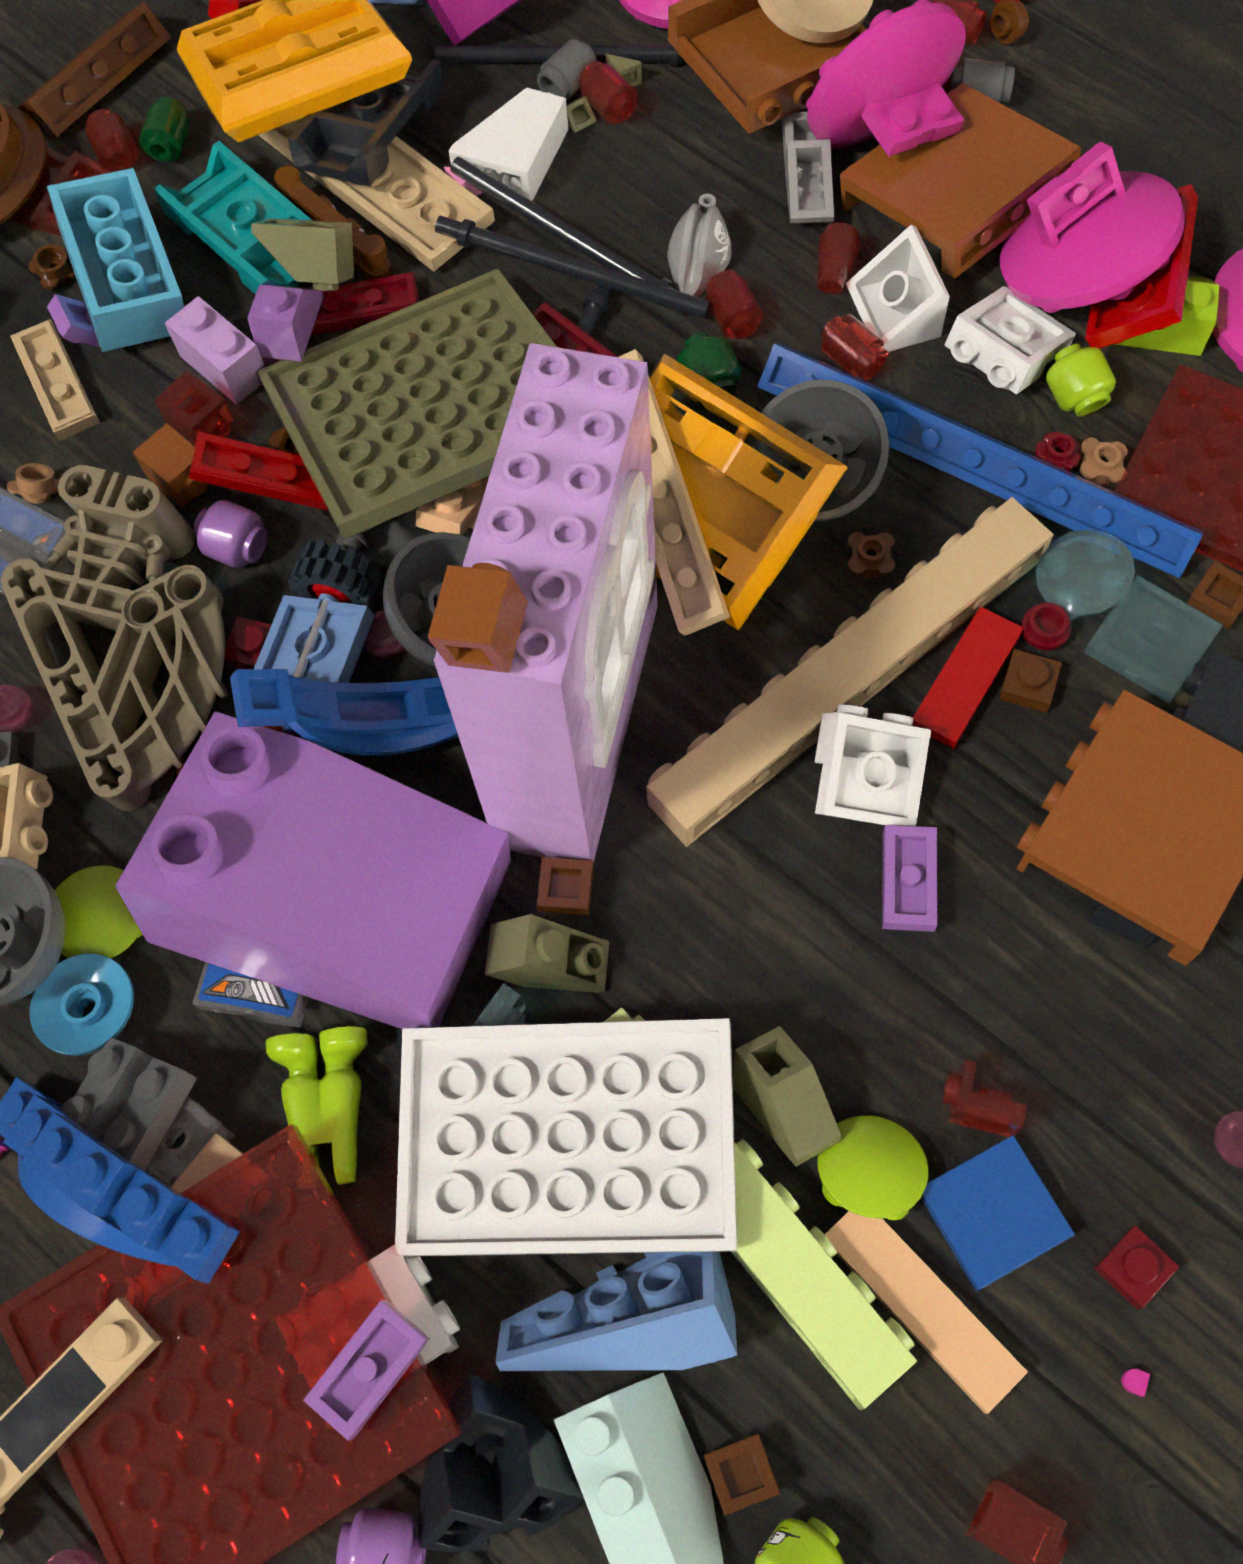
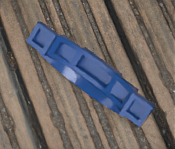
(346, 715)
(105, 1194)

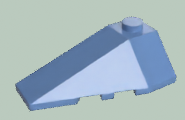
(649, 1316)

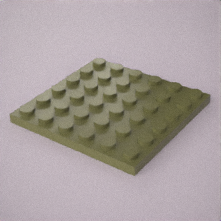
(407, 400)

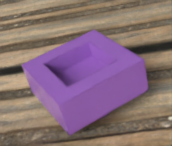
(72, 320)

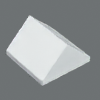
(901, 293)

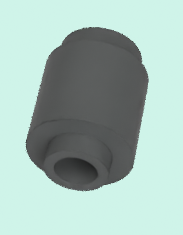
(563, 69)
(985, 76)

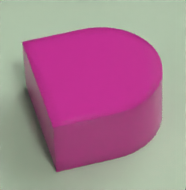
(1135, 1381)

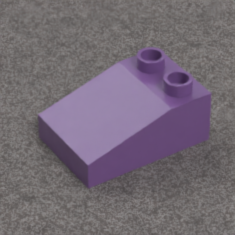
(315, 875)

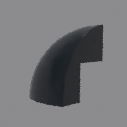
(494, 1474)

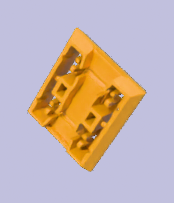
(289, 60)
(735, 487)

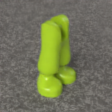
(325, 1107)

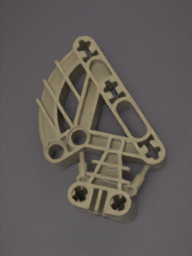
(117, 535)

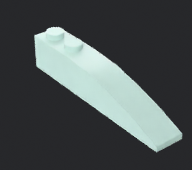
(642, 1477)

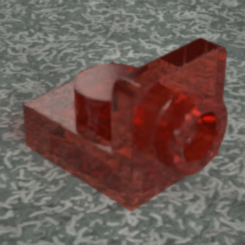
(985, 1111)

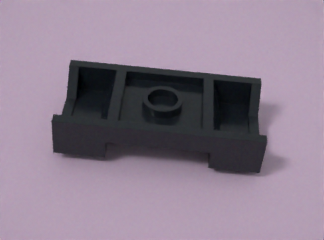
(354, 135)

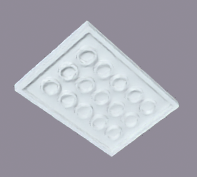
(566, 1139)

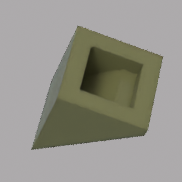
(628, 68)
(579, 114)

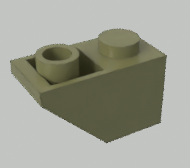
(546, 955)
(785, 1095)

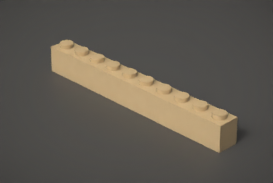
(847, 670)

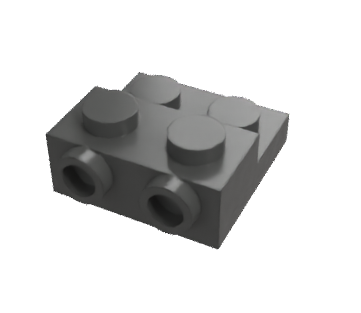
(129, 1100)

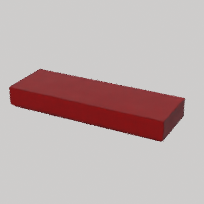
(253, 470)
(967, 676)

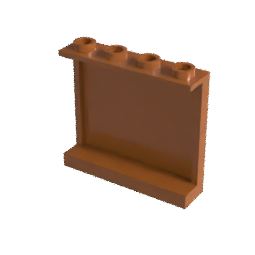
(748, 59)
(966, 187)
(1147, 823)

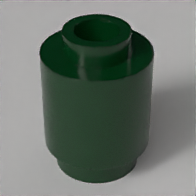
(165, 129)

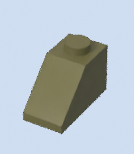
(310, 249)

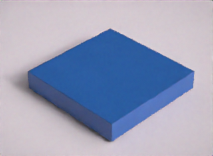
(995, 1213)

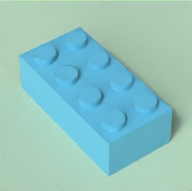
(117, 258)

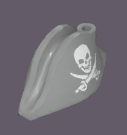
(699, 247)

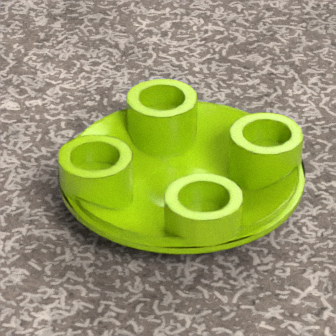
(95, 913)
(873, 1169)

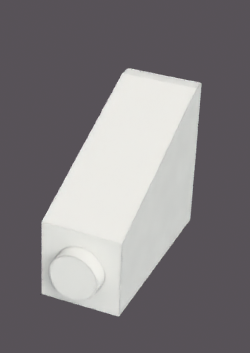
(517, 140)

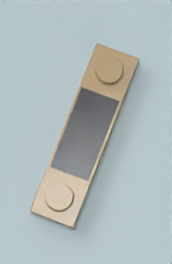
(71, 1391)

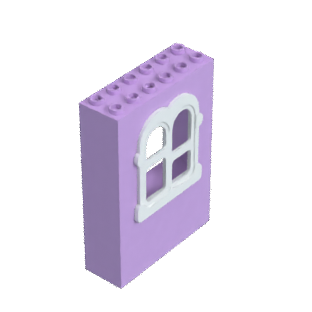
(577, 533)

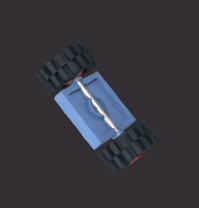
(328, 620)

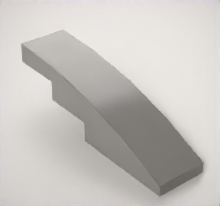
(807, 171)

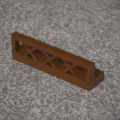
(96, 70)

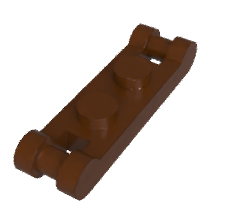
(368, 251)

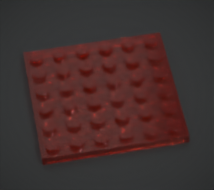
(210, 1434)

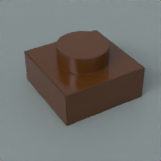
(1219, 595)
(1030, 680)
(565, 886)
(741, 1474)

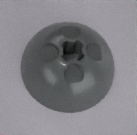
(843, 426)
(415, 586)
(29, 930)

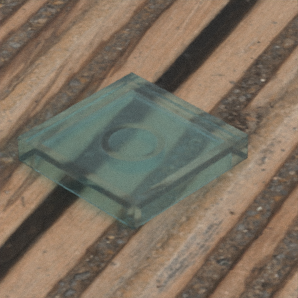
(1153, 639)

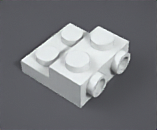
(1007, 340)
(871, 766)

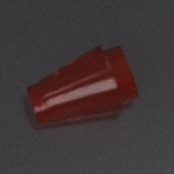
(836, 256)

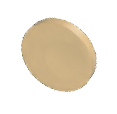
(817, 19)

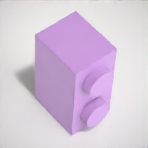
(216, 349)

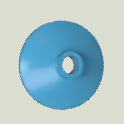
(72, 986)

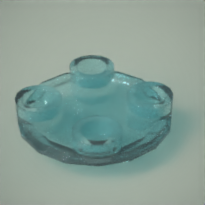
(1085, 572)

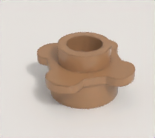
(1096, 469)
(34, 483)

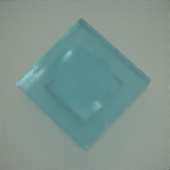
(503, 1009)

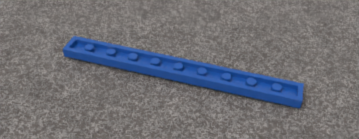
(1003, 468)

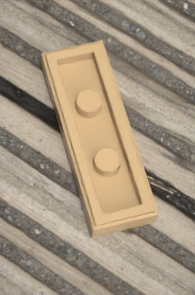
(55, 380)

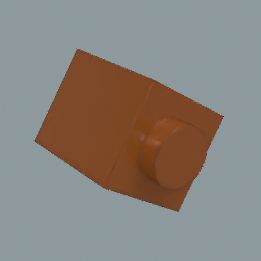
(167, 463)
(478, 617)

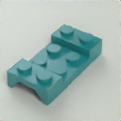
(221, 211)

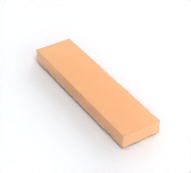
(927, 1309)

